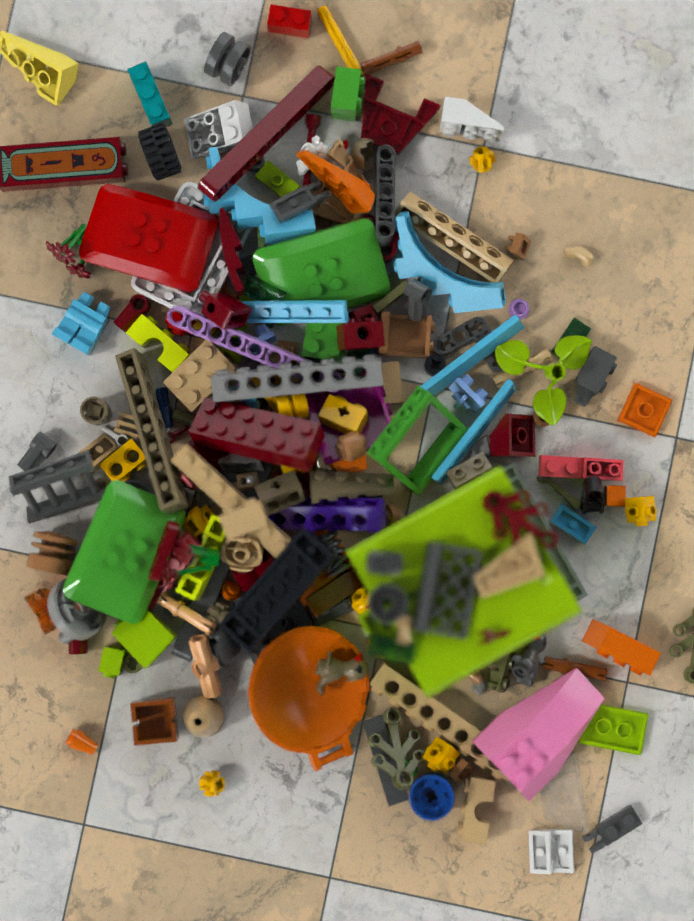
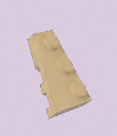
(510, 569)

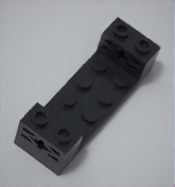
(278, 590)

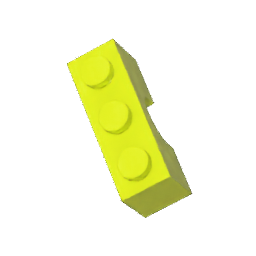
(145, 331)

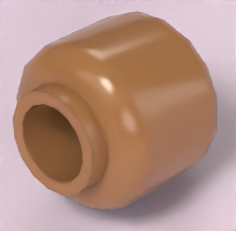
(351, 446)

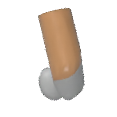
(480, 685)

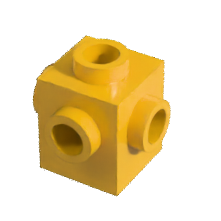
(640, 510)
(197, 520)
(440, 756)

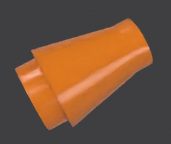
(81, 742)

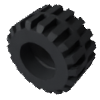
(159, 151)

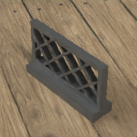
(428, 585)

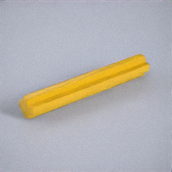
(338, 38)

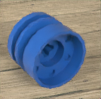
(437, 807)

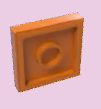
(644, 410)

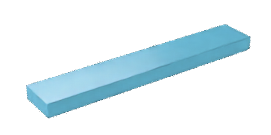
(298, 311)
(473, 355)
(475, 431)

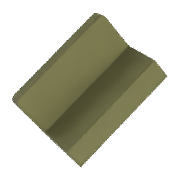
(396, 291)

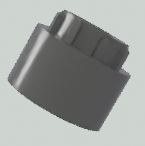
(387, 615)

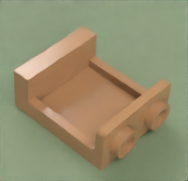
(406, 336)

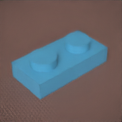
(573, 524)

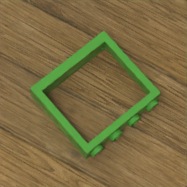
(400, 425)

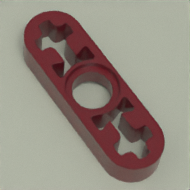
(163, 551)

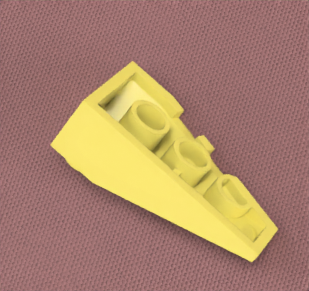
(45, 68)

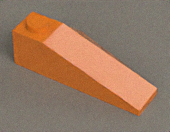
(348, 189)

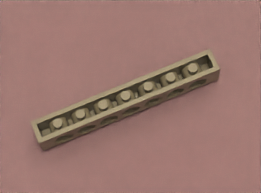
(151, 431)

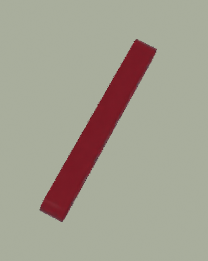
(266, 133)

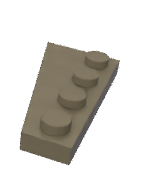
(351, 484)

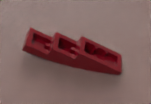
(231, 245)

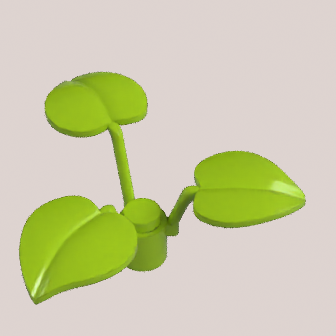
(572, 353)

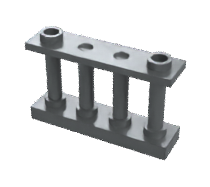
(53, 472)

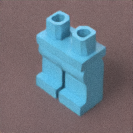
(81, 325)

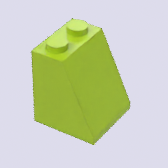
(146, 638)

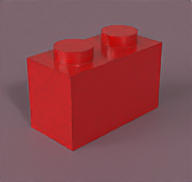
(289, 21)

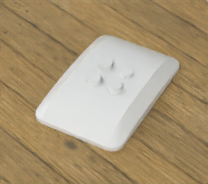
(215, 269)

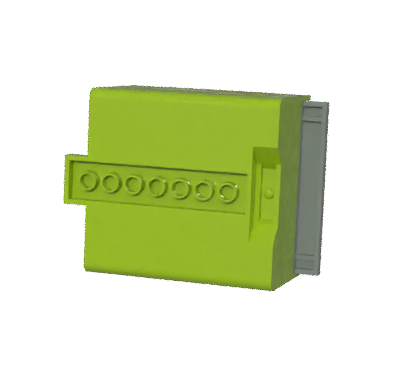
(464, 523)

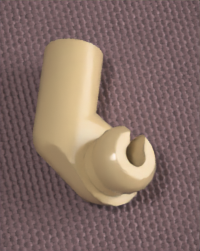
(580, 252)

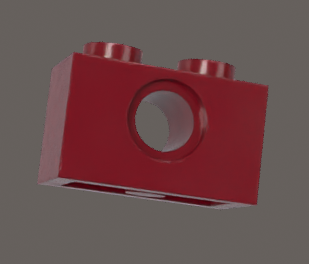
(372, 335)

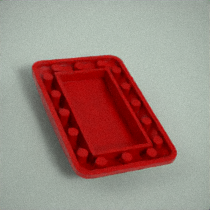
(148, 237)

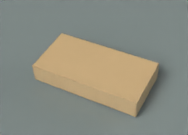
(392, 382)

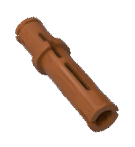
(392, 57)
(564, 666)

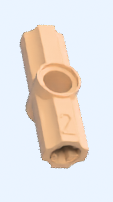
(205, 666)

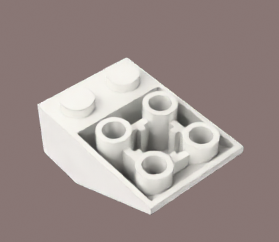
(465, 119)
(218, 128)

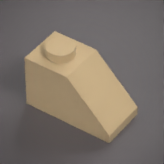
(100, 450)

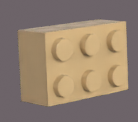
(193, 377)

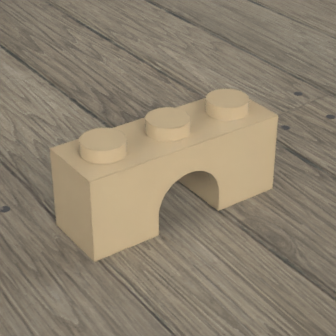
(477, 790)

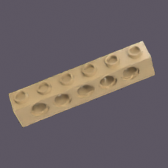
(455, 238)

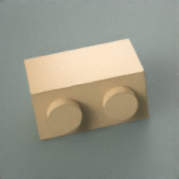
(243, 519)

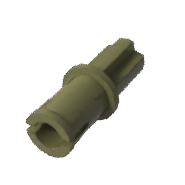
(183, 417)

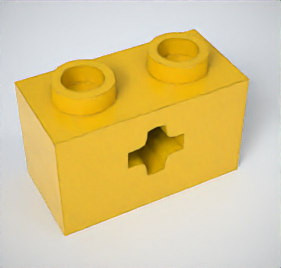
(335, 407)

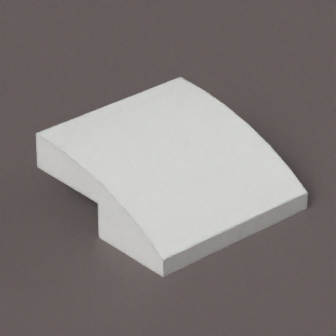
(551, 851)

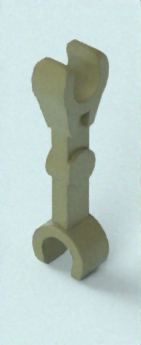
(572, 501)

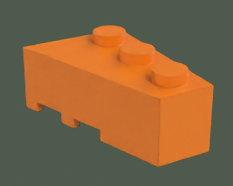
(621, 647)

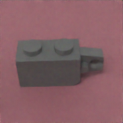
(593, 375)

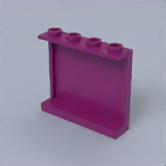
(369, 397)

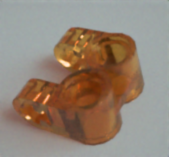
(38, 604)

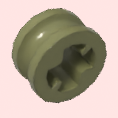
(129, 669)

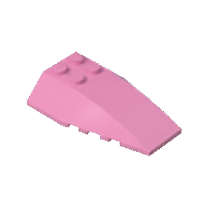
(540, 731)

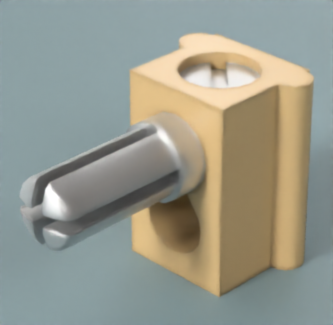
(252, 480)

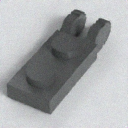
(298, 201)
(613, 828)

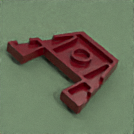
(390, 125)

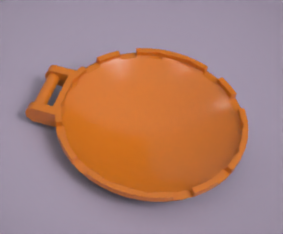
(286, 696)

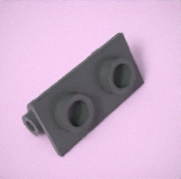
(341, 608)

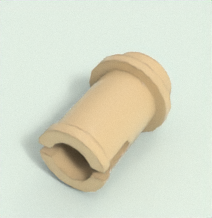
(404, 629)

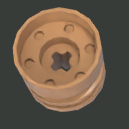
(51, 553)

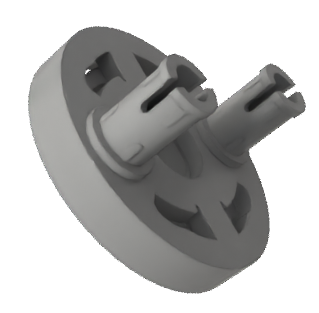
(71, 621)

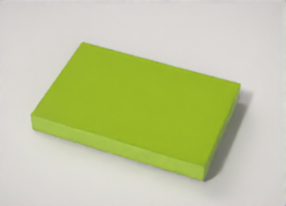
(616, 729)

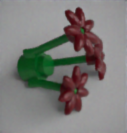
(64, 254)
(208, 556)

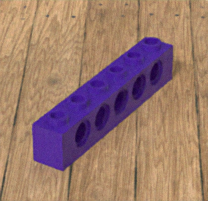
(371, 508)

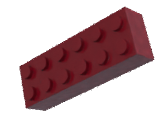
(257, 434)

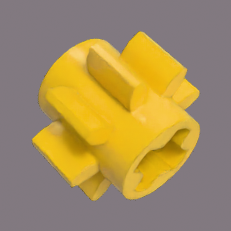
(482, 159)
(211, 783)

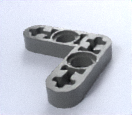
(476, 336)

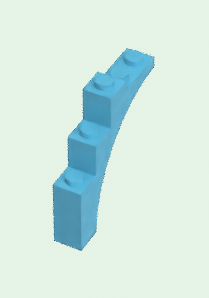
(254, 213)
(416, 261)

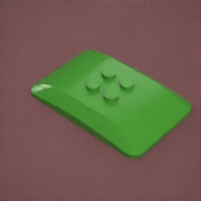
(327, 265)
(119, 552)

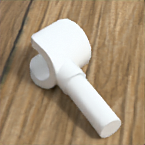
(114, 435)

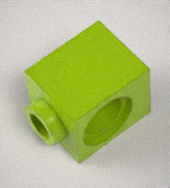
(112, 661)

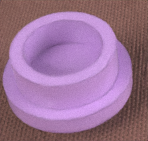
(519, 308)

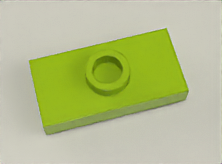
(276, 180)

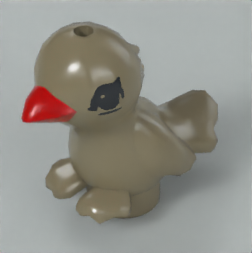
(334, 669)

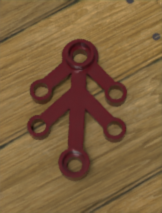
(516, 517)

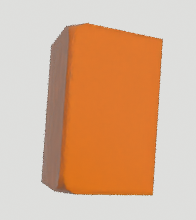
(614, 495)

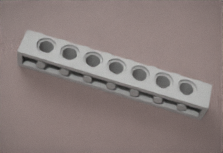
(223, 392)

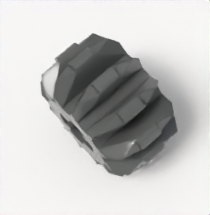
(384, 562)

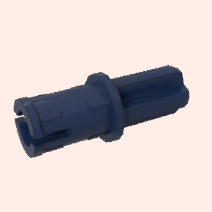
(164, 405)

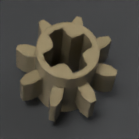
(217, 612)

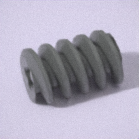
(341, 566)

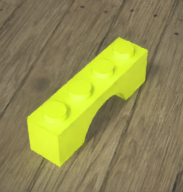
(193, 584)

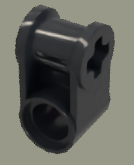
(592, 496)

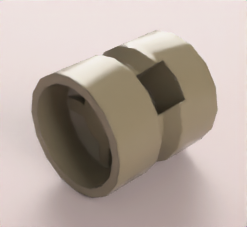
(95, 411)

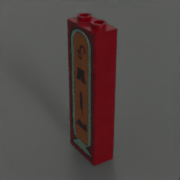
(62, 164)

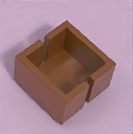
(155, 721)

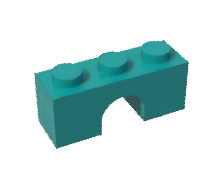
(149, 94)

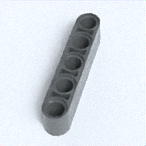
(387, 187)

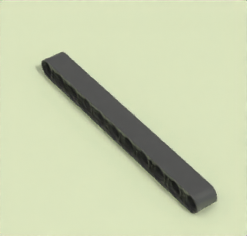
(211, 593)

